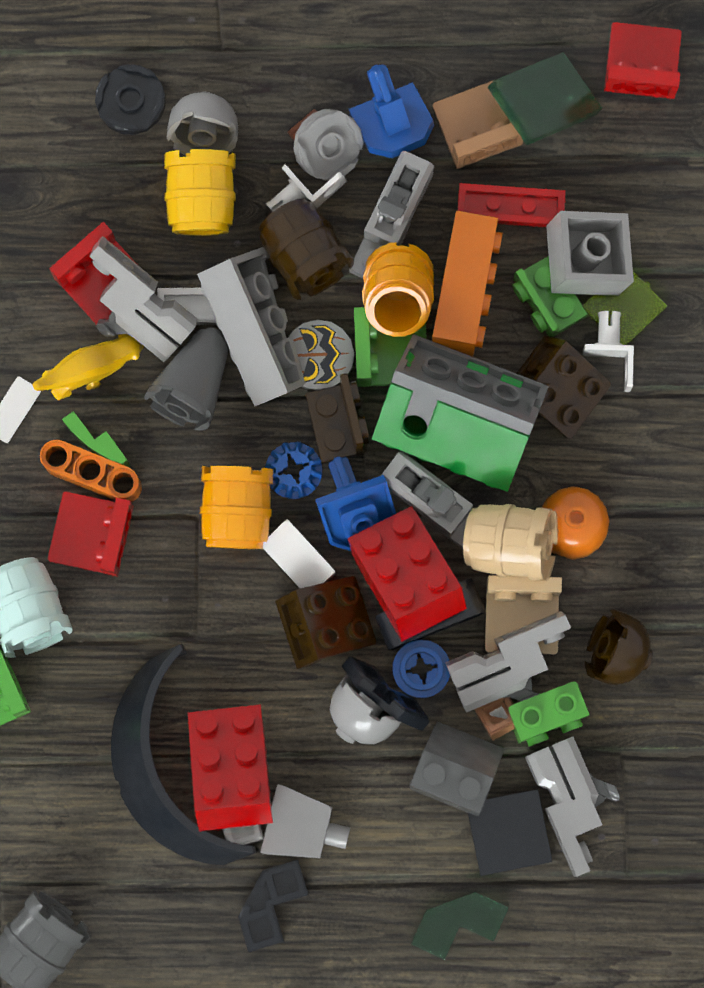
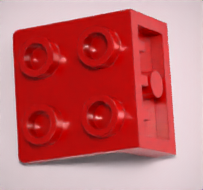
(643, 60)
(81, 278)
(91, 533)

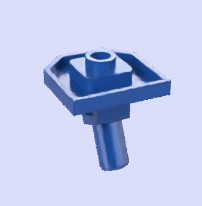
(393, 118)
(353, 505)

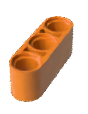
(79, 458)

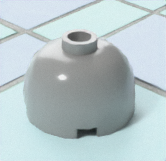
(202, 123)
(359, 716)

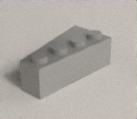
(253, 325)

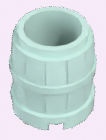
(29, 608)

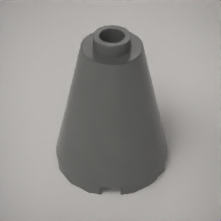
(191, 381)

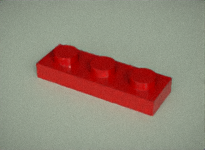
(512, 204)

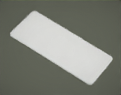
(15, 407)

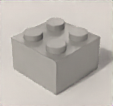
(589, 253)

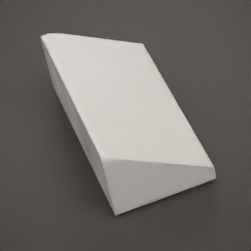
(297, 556)

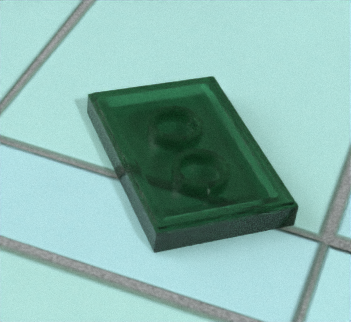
(544, 98)

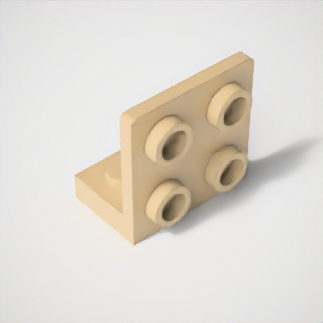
(517, 603)

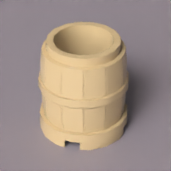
(511, 541)

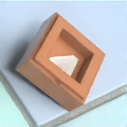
(496, 717)

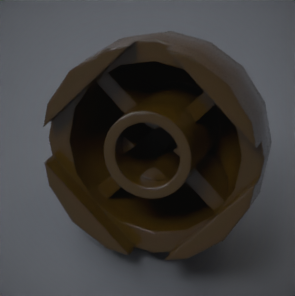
(619, 649)

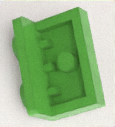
(548, 711)

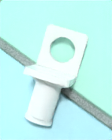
(297, 190)
(610, 345)

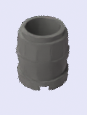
(39, 942)

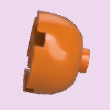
(581, 522)

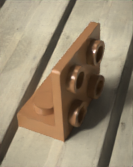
(475, 126)

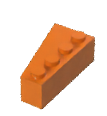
(465, 282)

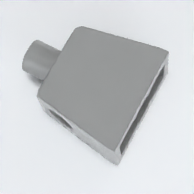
(301, 826)

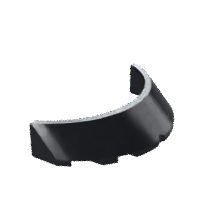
(139, 779)

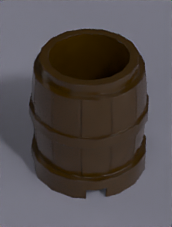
(304, 248)

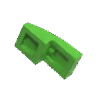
(102, 445)

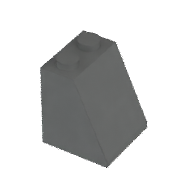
(457, 768)

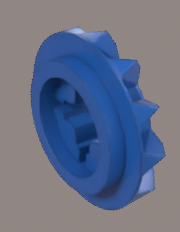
(309, 476)
(406, 659)

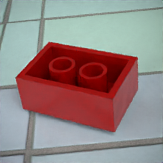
(407, 573)
(229, 768)

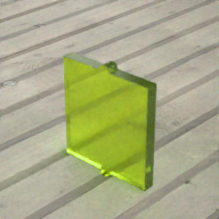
(636, 304)

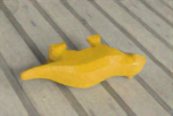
(89, 366)

